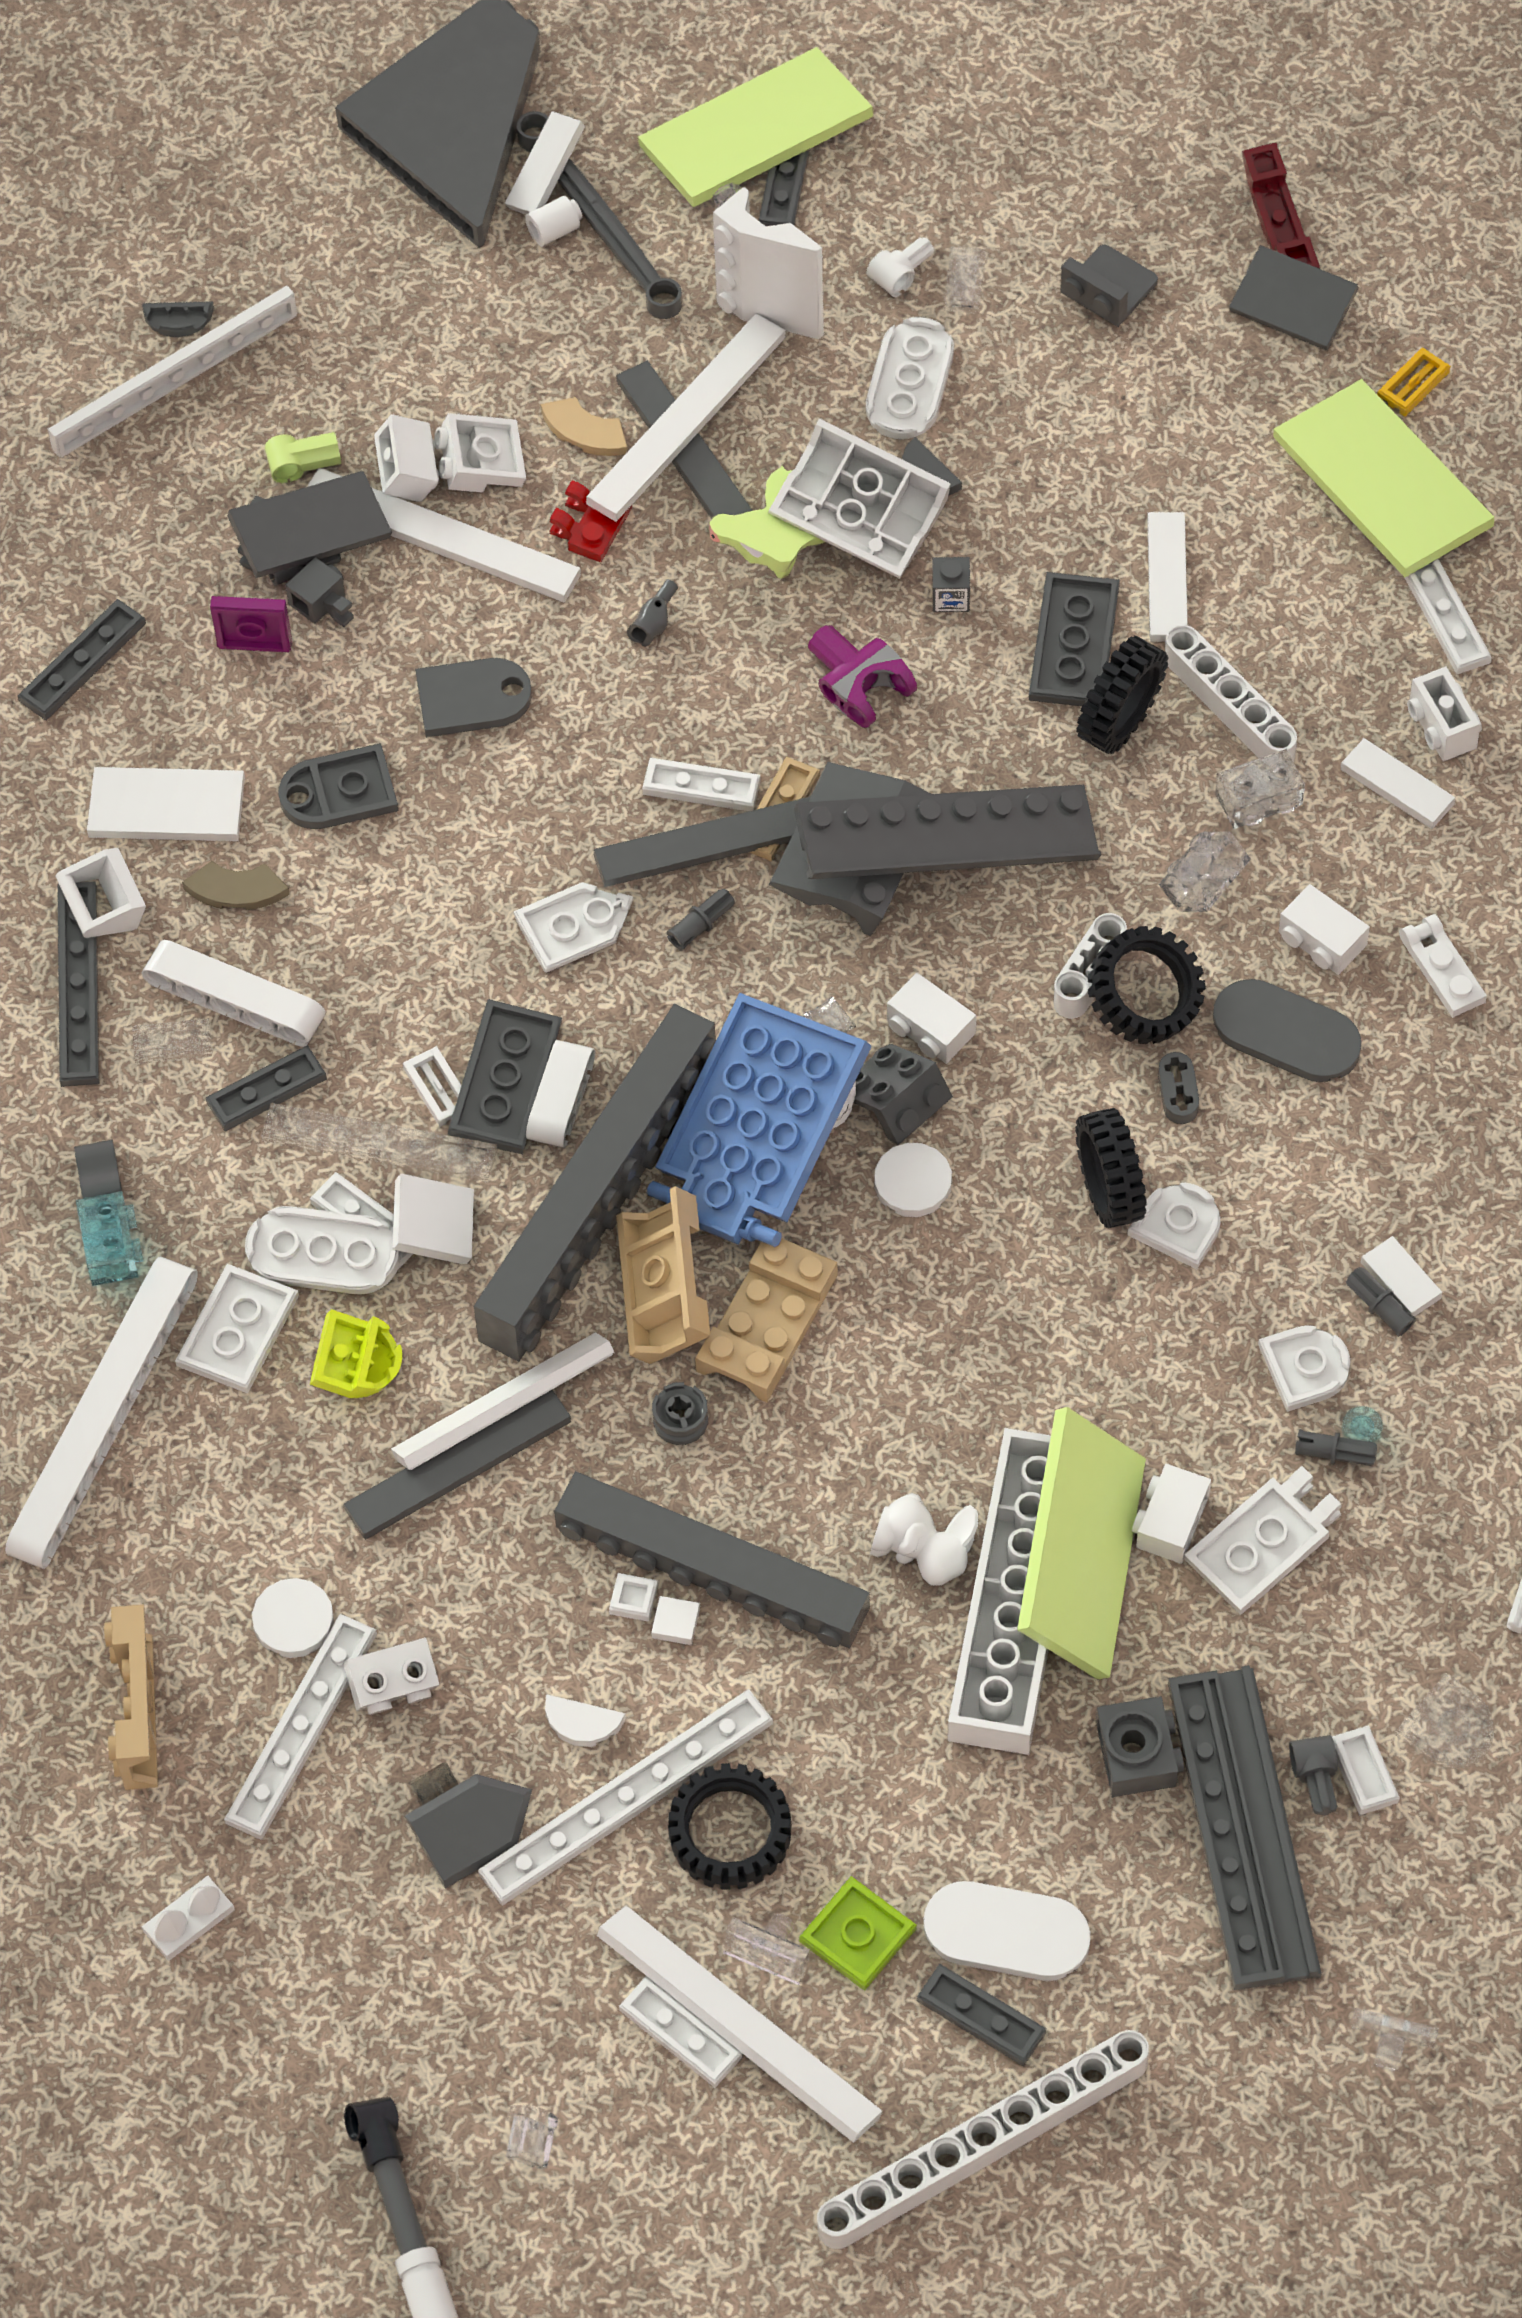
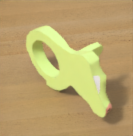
(762, 536)

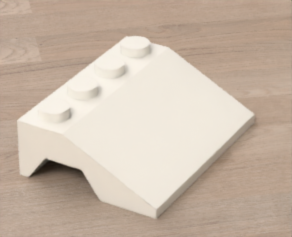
(767, 270)
(861, 499)

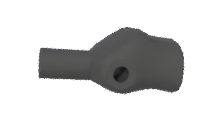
(652, 616)

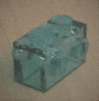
(108, 1239)

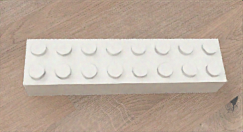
(999, 1665)

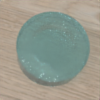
(1362, 1424)

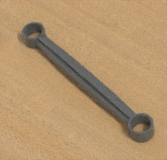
(608, 226)

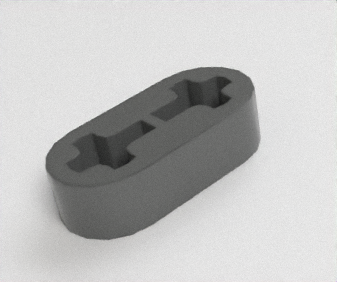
(1186, 1086)

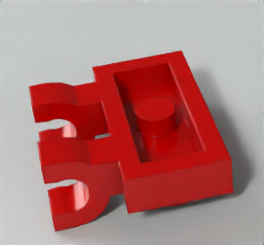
(594, 531)

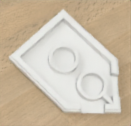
(572, 923)

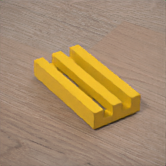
(1397, 401)

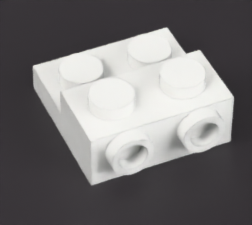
(479, 452)

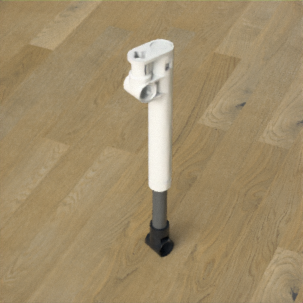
(424, 2282)

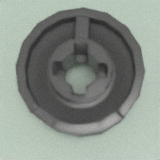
(667, 1422)

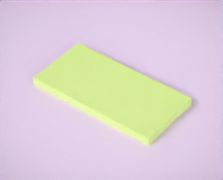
(755, 126)
(1383, 478)
(1081, 1544)

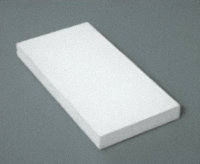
(166, 804)

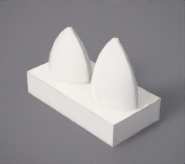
(188, 1918)

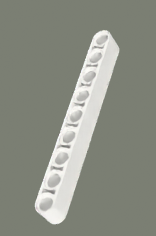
(100, 1412)
(974, 2157)

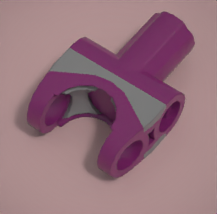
(858, 671)

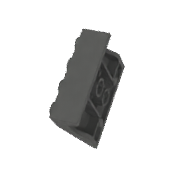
(857, 896)

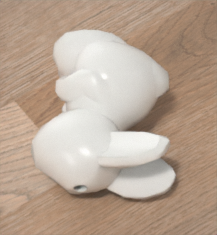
(911, 1533)

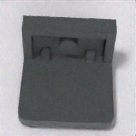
(1107, 283)
(900, 1090)

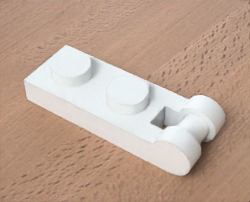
(1443, 966)

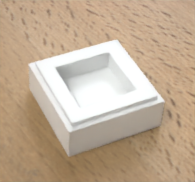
(633, 1597)
(675, 1620)

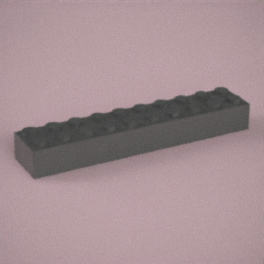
(594, 1186)

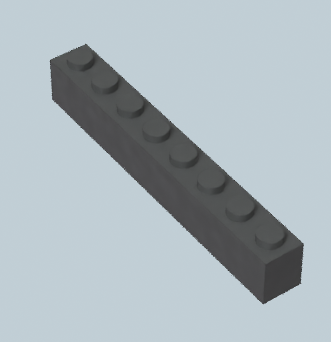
(712, 1561)

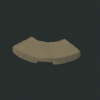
(236, 889)

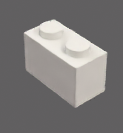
(406, 458)
(1323, 930)
(930, 1018)
(1172, 1514)

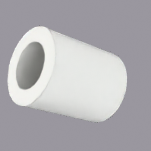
(553, 220)

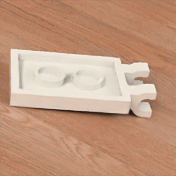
(1263, 1540)

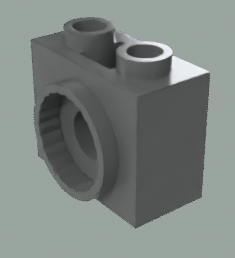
(1150, 1727)

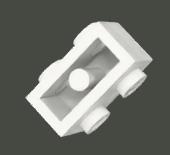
(1444, 714)
(389, 1670)

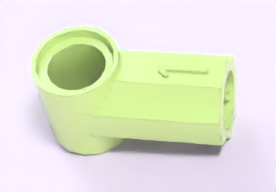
(292, 457)

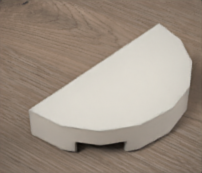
(580, 1722)

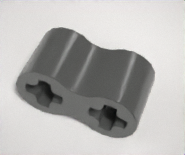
(97, 1168)

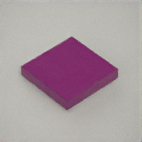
(251, 624)

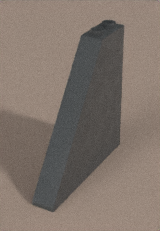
(451, 112)

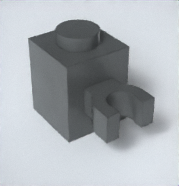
(319, 591)

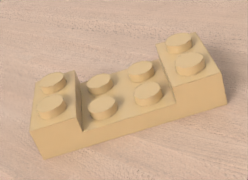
(660, 1279)
(768, 1316)
(135, 1741)

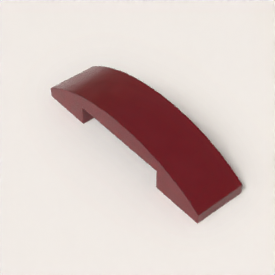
(1275, 205)

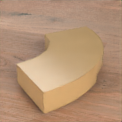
(584, 430)

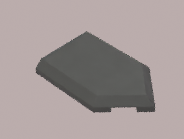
(469, 1825)

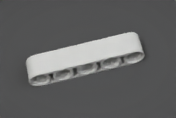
(1223, 683)
(233, 992)

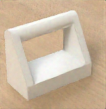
(118, 886)

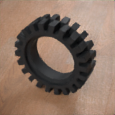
(1122, 694)

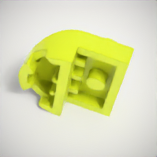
(355, 1356)

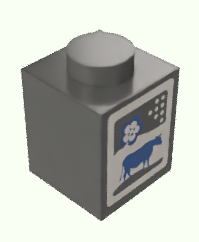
(951, 584)

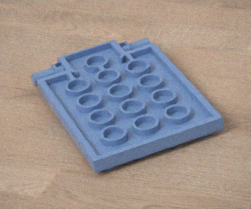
(759, 1118)

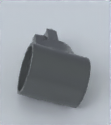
(1315, 1763)

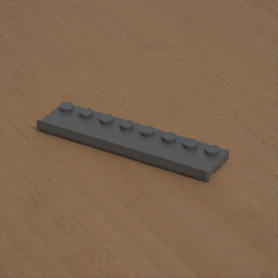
(946, 831)
(1244, 1828)

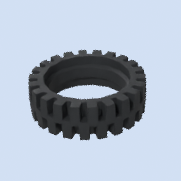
(1181, 966)
(1110, 1168)
(736, 1872)

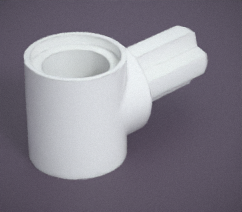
(896, 269)

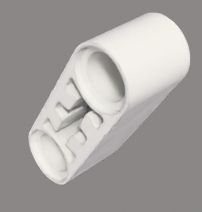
(1071, 976)
(560, 1093)

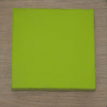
(857, 1933)

